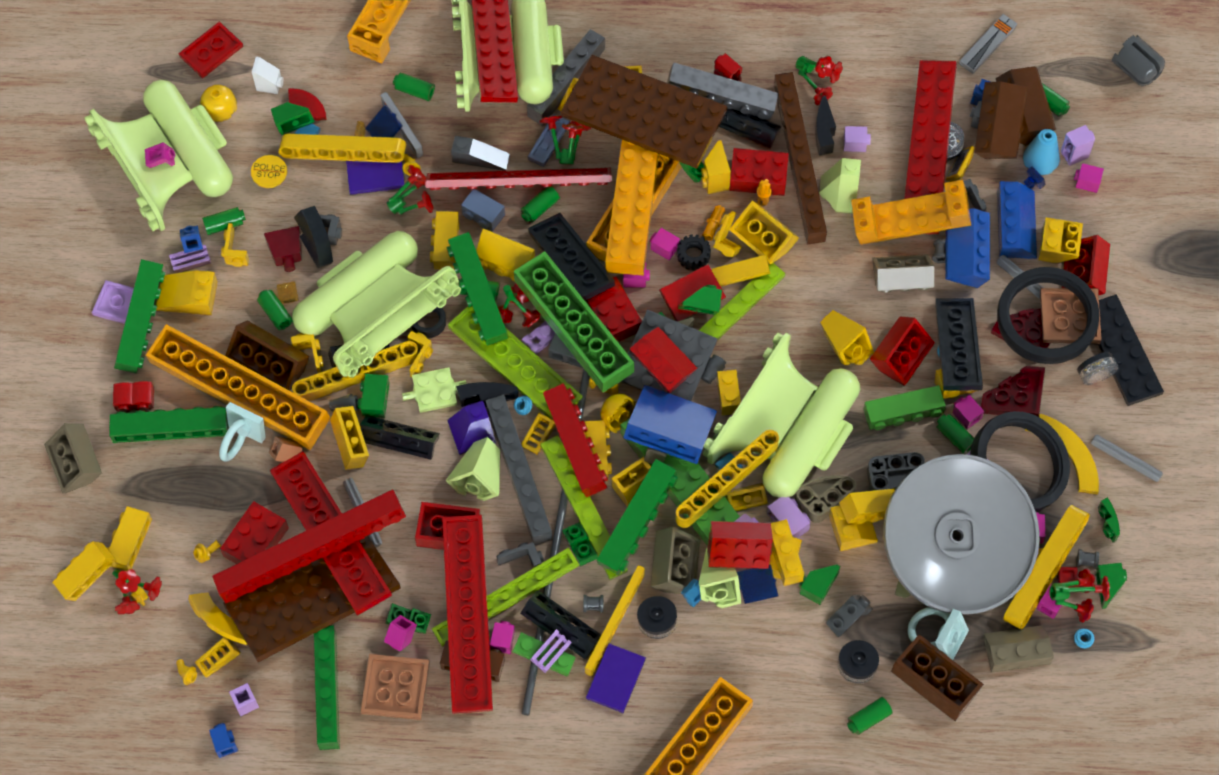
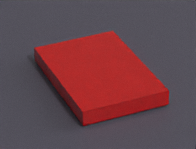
(211, 49)
(685, 287)

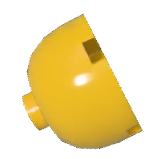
(219, 102)
(617, 410)

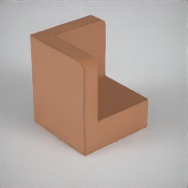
(284, 449)

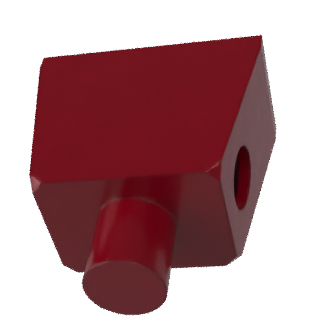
(285, 247)

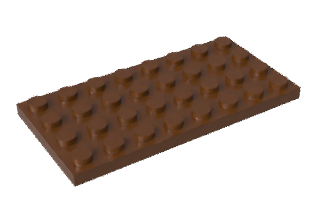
(644, 111)
(297, 605)

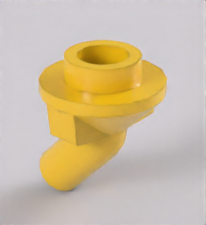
(409, 161)
(202, 553)
(188, 673)

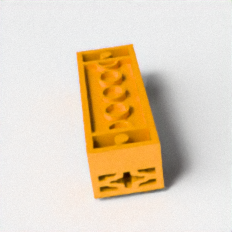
(374, 26)
(911, 215)

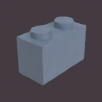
(482, 210)

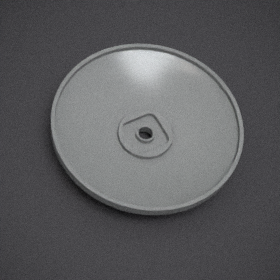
(995, 527)

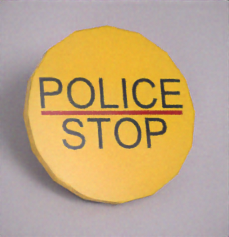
(269, 171)

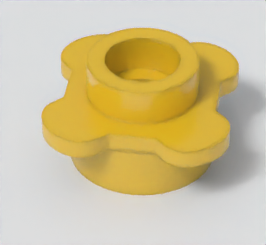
(139, 596)

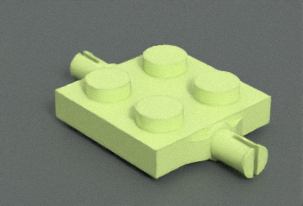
(433, 390)

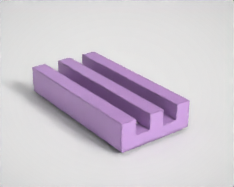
(182, 257)
(561, 638)

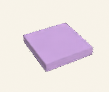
(113, 302)

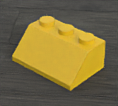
(763, 232)
(502, 254)

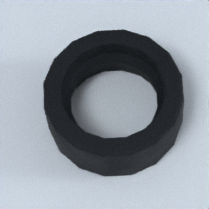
(435, 330)

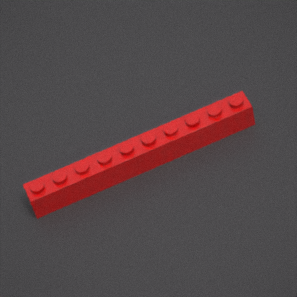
(309, 546)

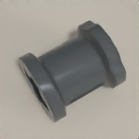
(940, 251)
(1087, 559)
(593, 603)

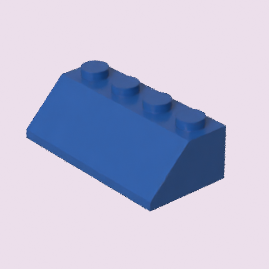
(1016, 220)
(969, 251)

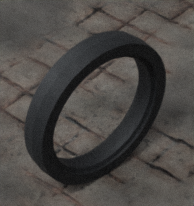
(1059, 277)
(1046, 434)

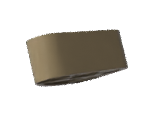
(819, 491)

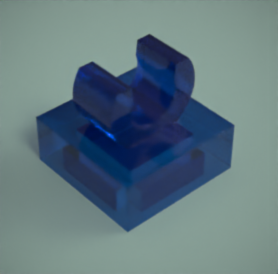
(1033, 179)

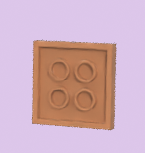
(1064, 316)
(395, 687)

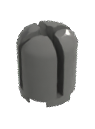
(1139, 61)

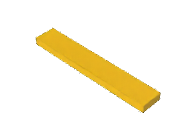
(614, 621)

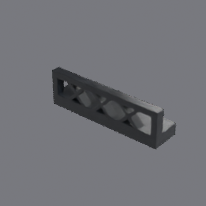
(750, 127)
(399, 438)
(544, 617)

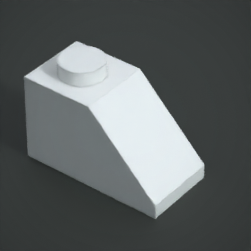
(266, 76)

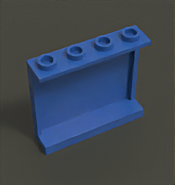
(670, 424)

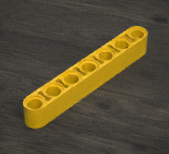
(342, 148)
(381, 358)
(723, 487)
(1046, 567)

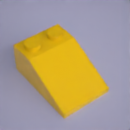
(188, 292)

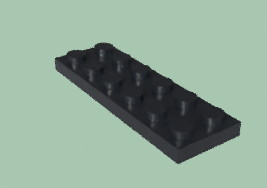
(571, 256)
(958, 344)
(1135, 374)

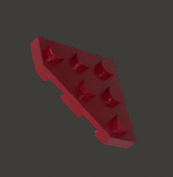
(1027, 325)
(1016, 393)

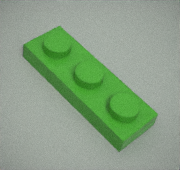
(527, 646)

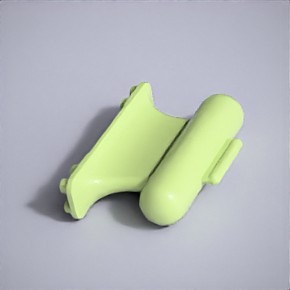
(534, 49)
(185, 130)
(373, 300)
(800, 412)

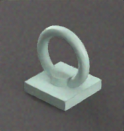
(243, 423)
(950, 634)

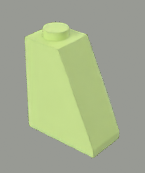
(841, 184)
(478, 471)
(719, 585)

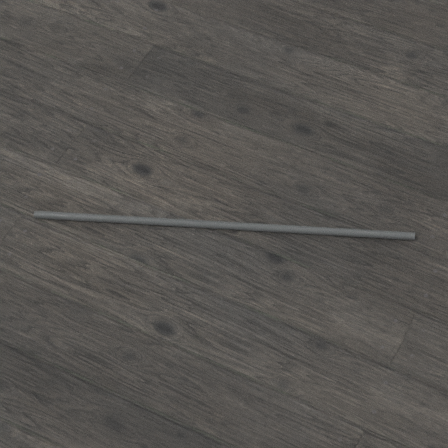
(554, 551)

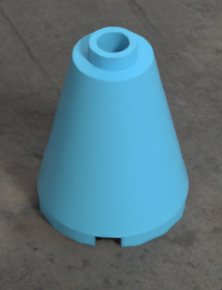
(1043, 152)

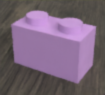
(1077, 145)
(788, 509)

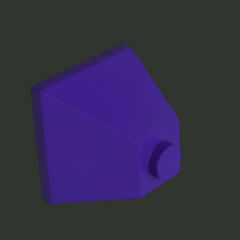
(470, 426)

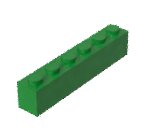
(477, 288)
(138, 316)
(168, 424)
(637, 517)
(326, 689)

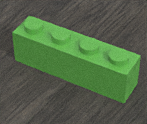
(904, 407)

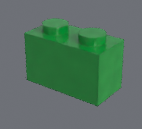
(374, 396)

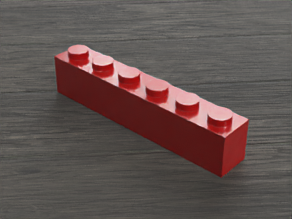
(575, 440)

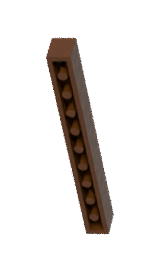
(800, 158)

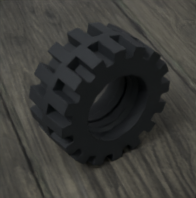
(693, 242)

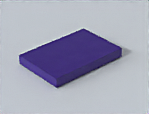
(374, 176)
(616, 678)

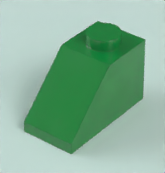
(291, 117)
(705, 300)
(1116, 578)
(818, 583)

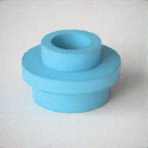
(519, 405)
(1086, 633)

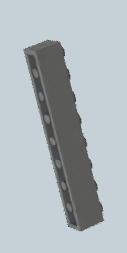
(519, 470)

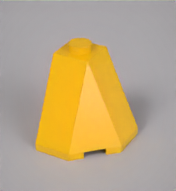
(847, 338)

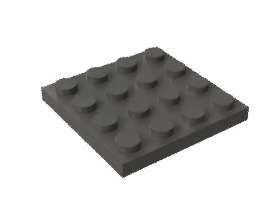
(691, 342)

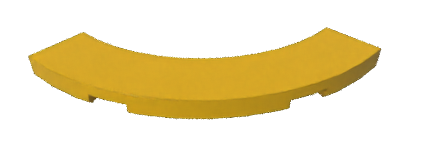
(1080, 456)
(214, 617)

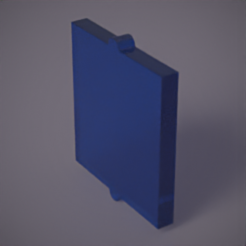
(384, 124)
(757, 584)

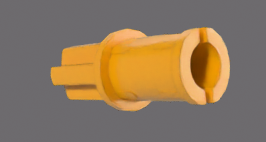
(764, 192)
(713, 223)

